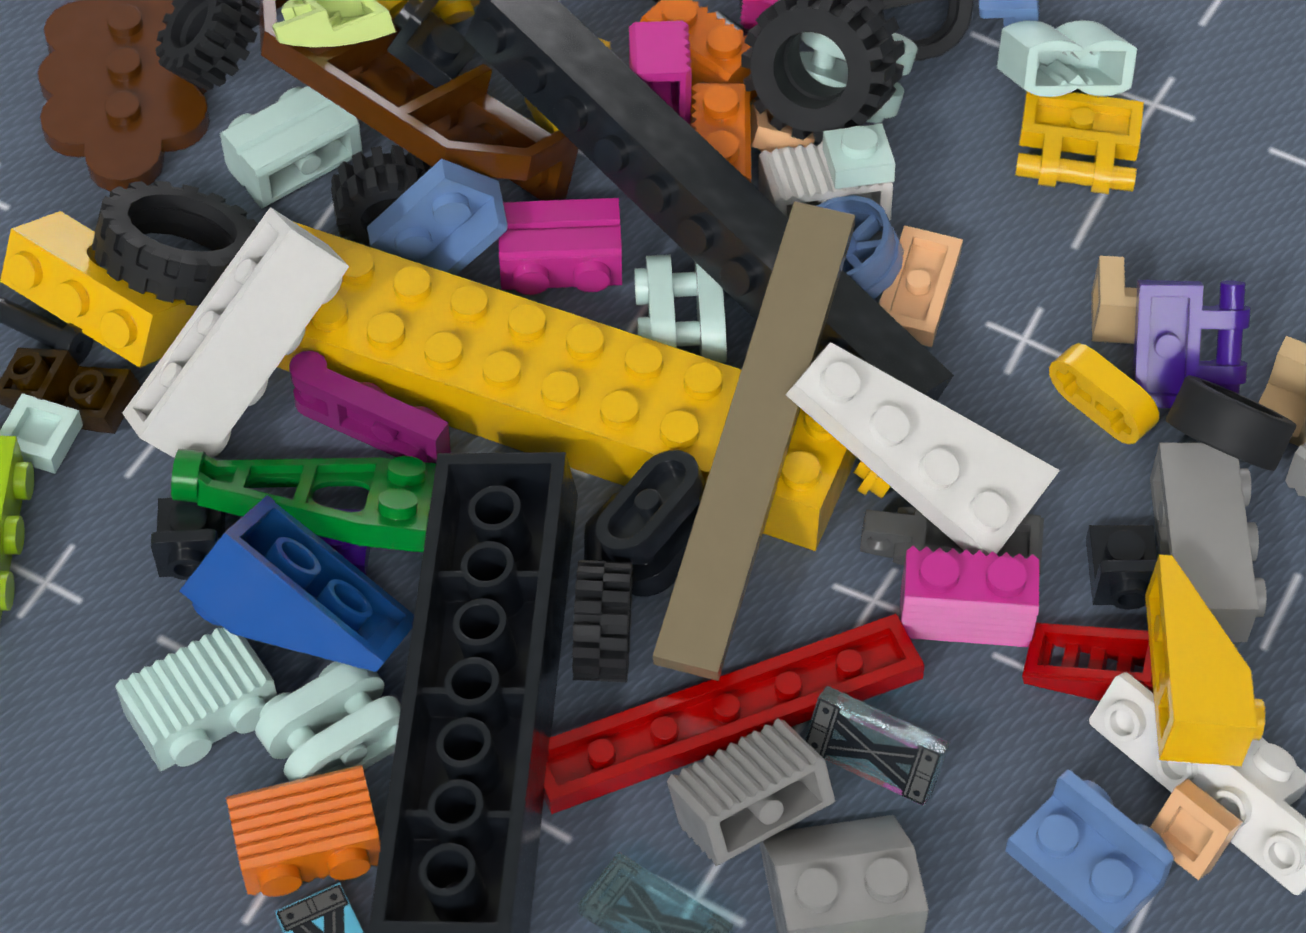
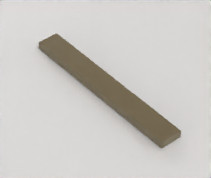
(753, 444)

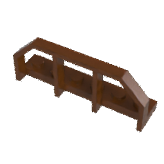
(432, 123)

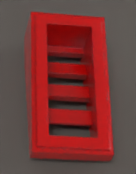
(1125, 645)

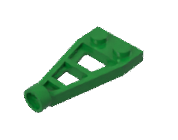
(393, 512)

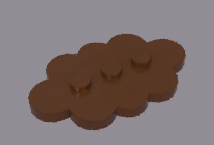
(112, 94)

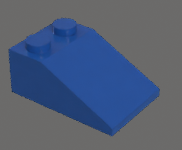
(295, 592)

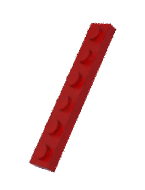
(717, 713)

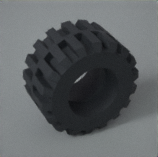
(793, 93)

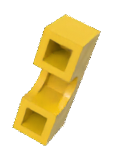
(58, 271)

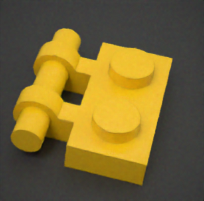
(1080, 125)

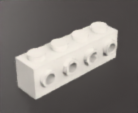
(236, 338)

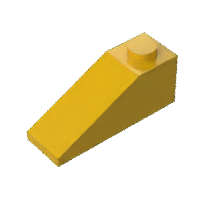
(1197, 676)

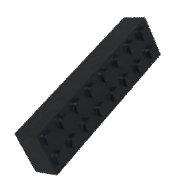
(478, 698)

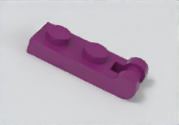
(366, 411)

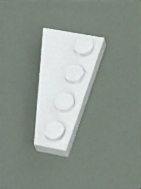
(933, 457)

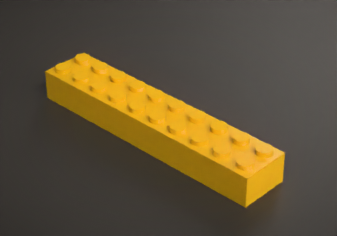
(550, 380)

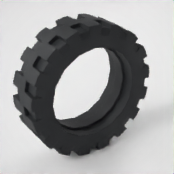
(169, 211)

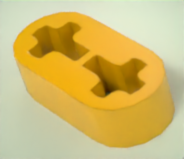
(1104, 393)

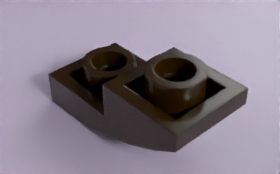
(58, 378)

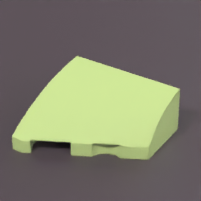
(332, 22)

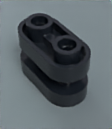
(653, 520)

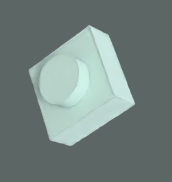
(858, 156)
(42, 431)

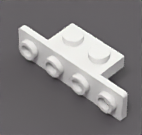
(1255, 792)

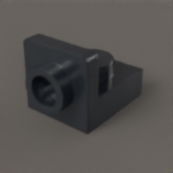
(429, 43)
(184, 536)
(1120, 564)

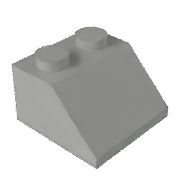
(845, 879)

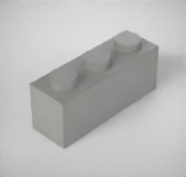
(1204, 525)

